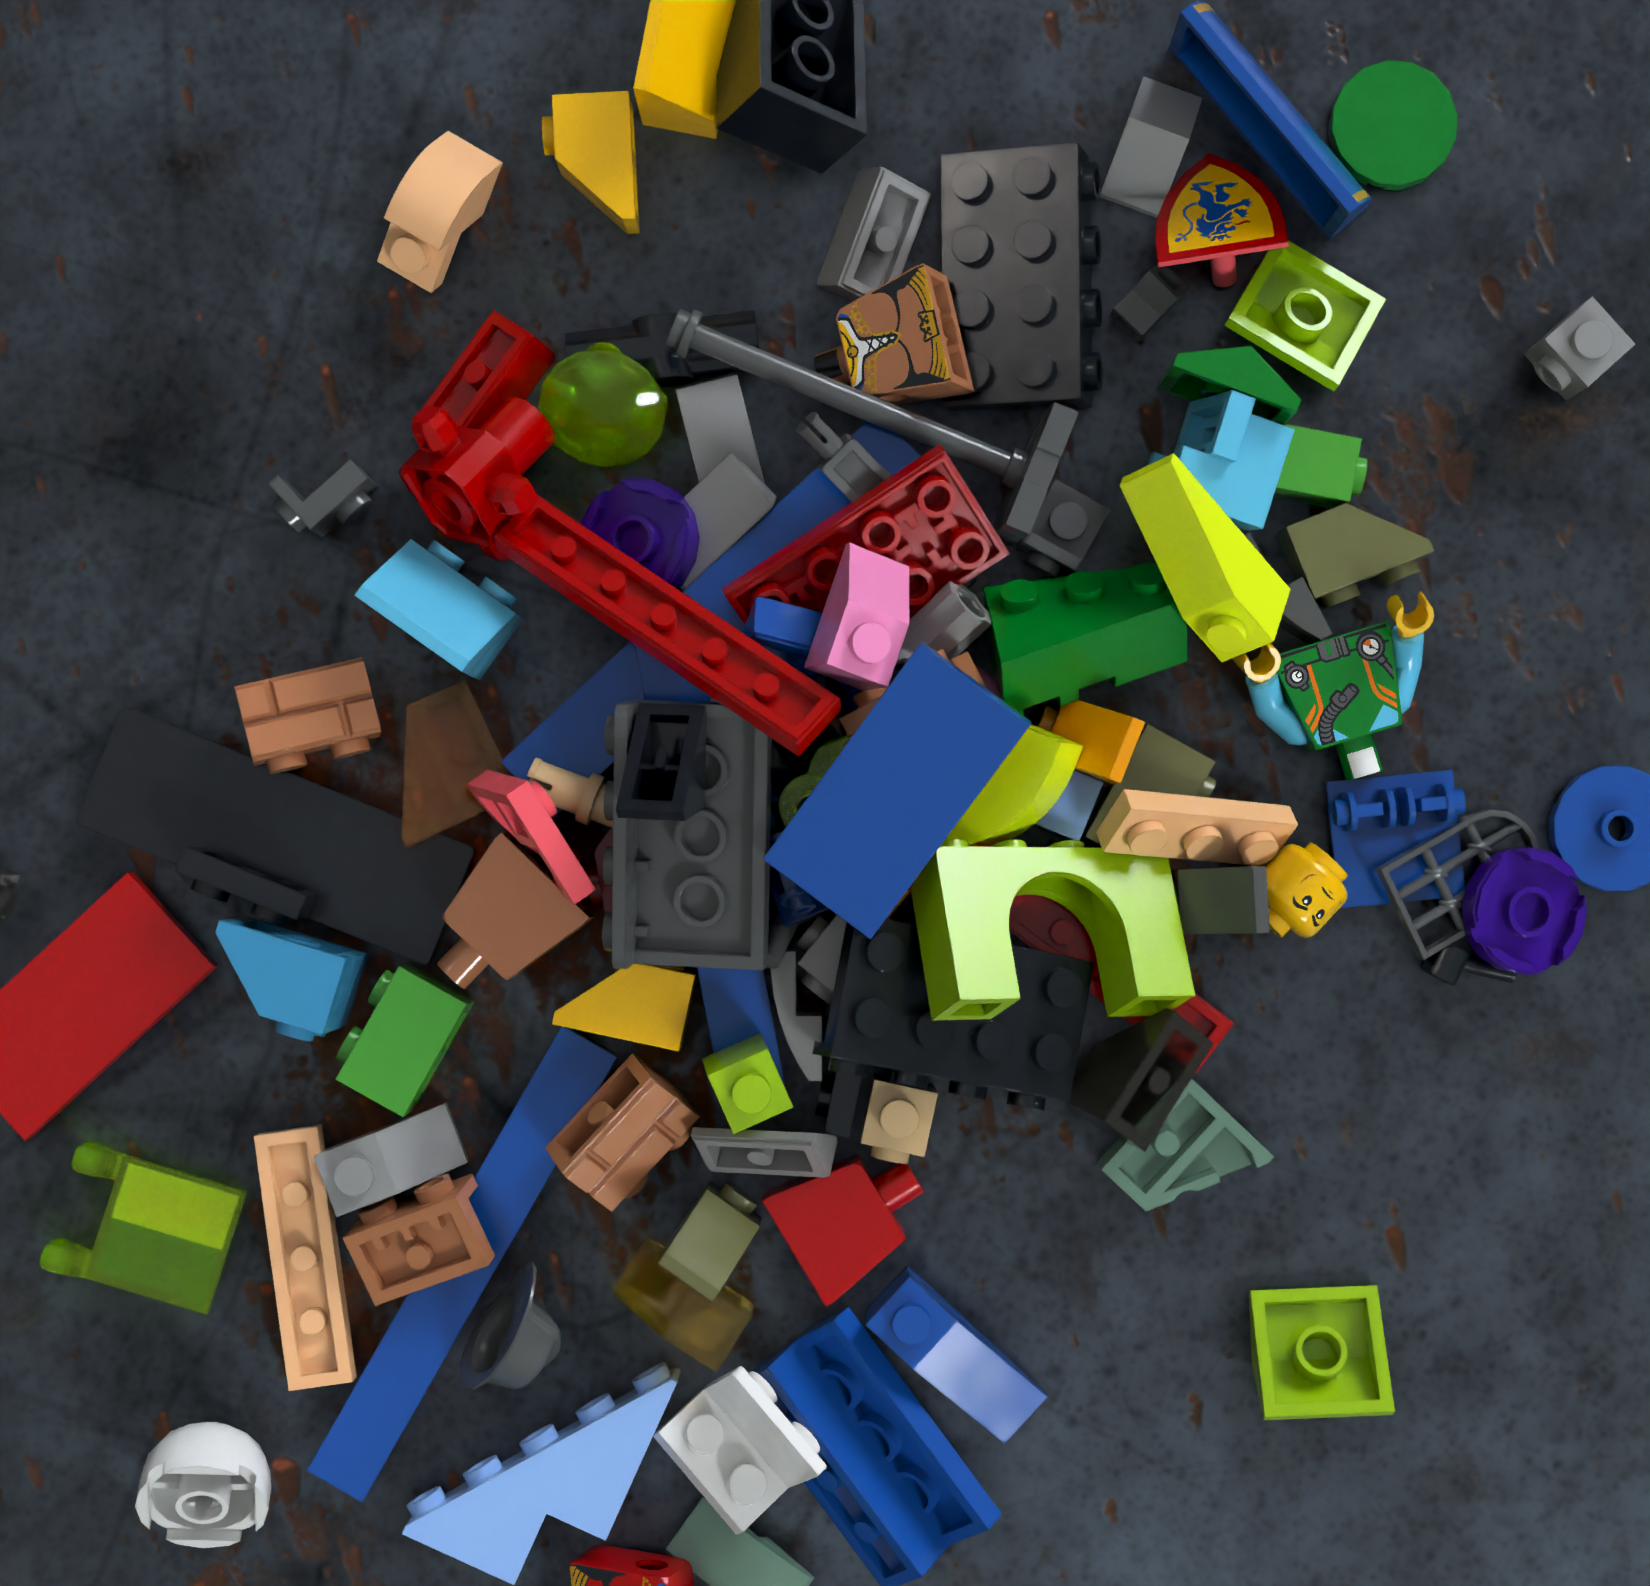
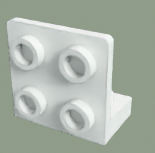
(740, 1447)

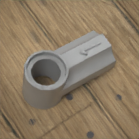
(945, 623)

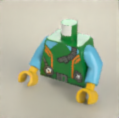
(1342, 686)

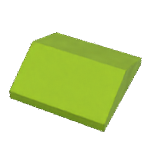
(1305, 313)
(1319, 1353)

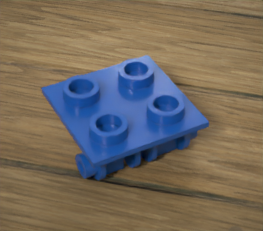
(1385, 817)

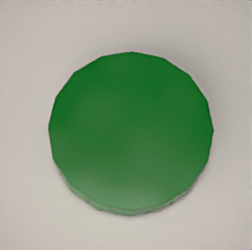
(1393, 125)

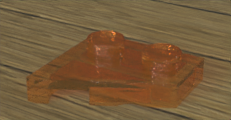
(443, 752)

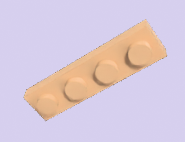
(304, 1259)

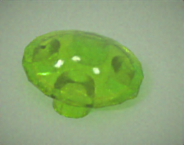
(603, 406)

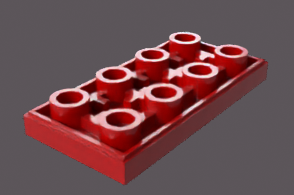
(913, 517)
(91, 1000)

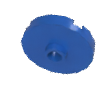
(1581, 822)

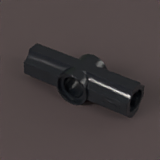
(647, 340)

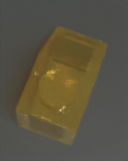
(679, 1311)

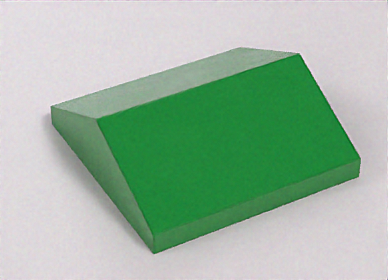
(1237, 369)

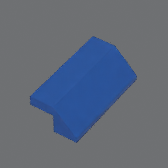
(889, 1469)

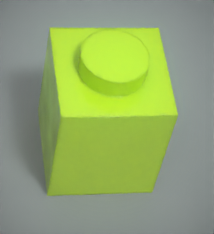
(747, 1083)

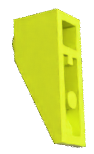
(1207, 562)

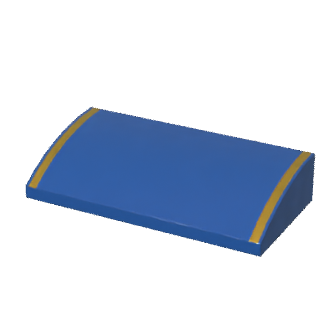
(1267, 119)

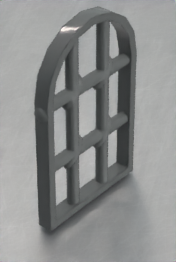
(1438, 873)

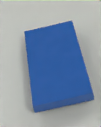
(897, 790)

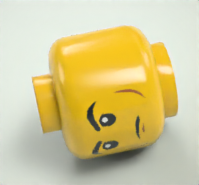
(1303, 890)

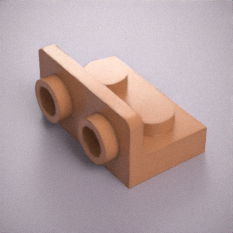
(418, 1239)

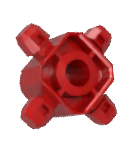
(473, 477)

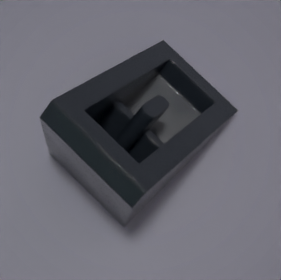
(665, 764)

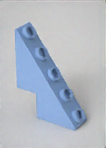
(565, 1474)

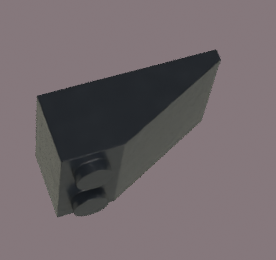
(795, 78)

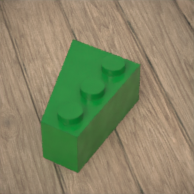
(1081, 631)

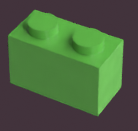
(403, 1038)

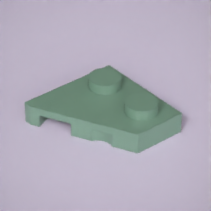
(1186, 1154)

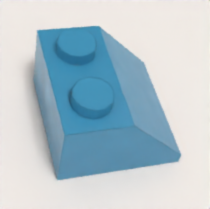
(293, 975)

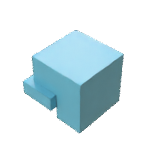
(1233, 455)

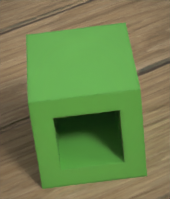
(1321, 468)

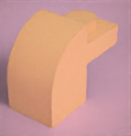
(433, 206)

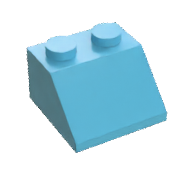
(442, 607)

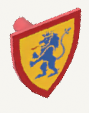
(1215, 215)

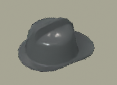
(511, 1338)

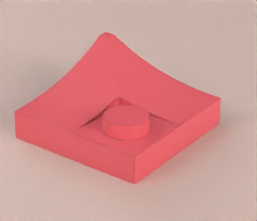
(526, 815)

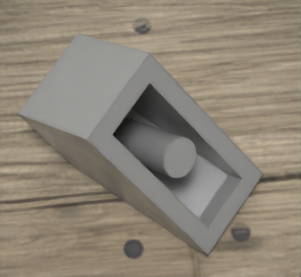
(390, 1159)

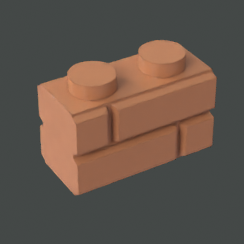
(308, 714)
(622, 1133)

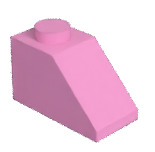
(862, 621)

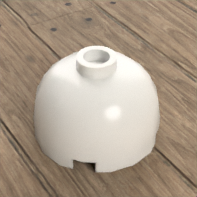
(205, 1485)

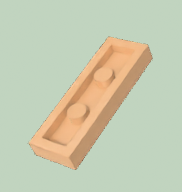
(1195, 828)

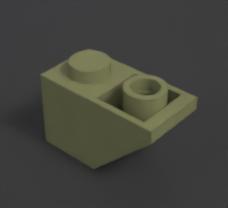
(1346, 548)

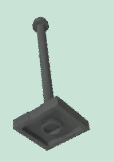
(1023, 471)

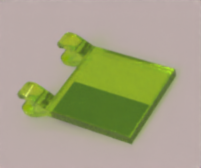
(159, 1232)

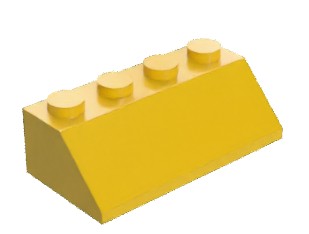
(681, 63)

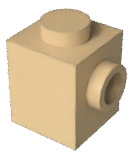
(897, 1119)

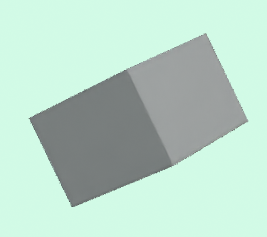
(1151, 147)

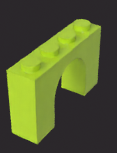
(1119, 898)

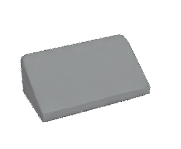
(873, 233)
(725, 508)
(766, 1152)

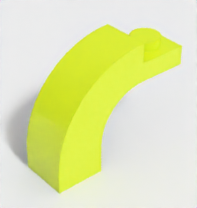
(1020, 789)

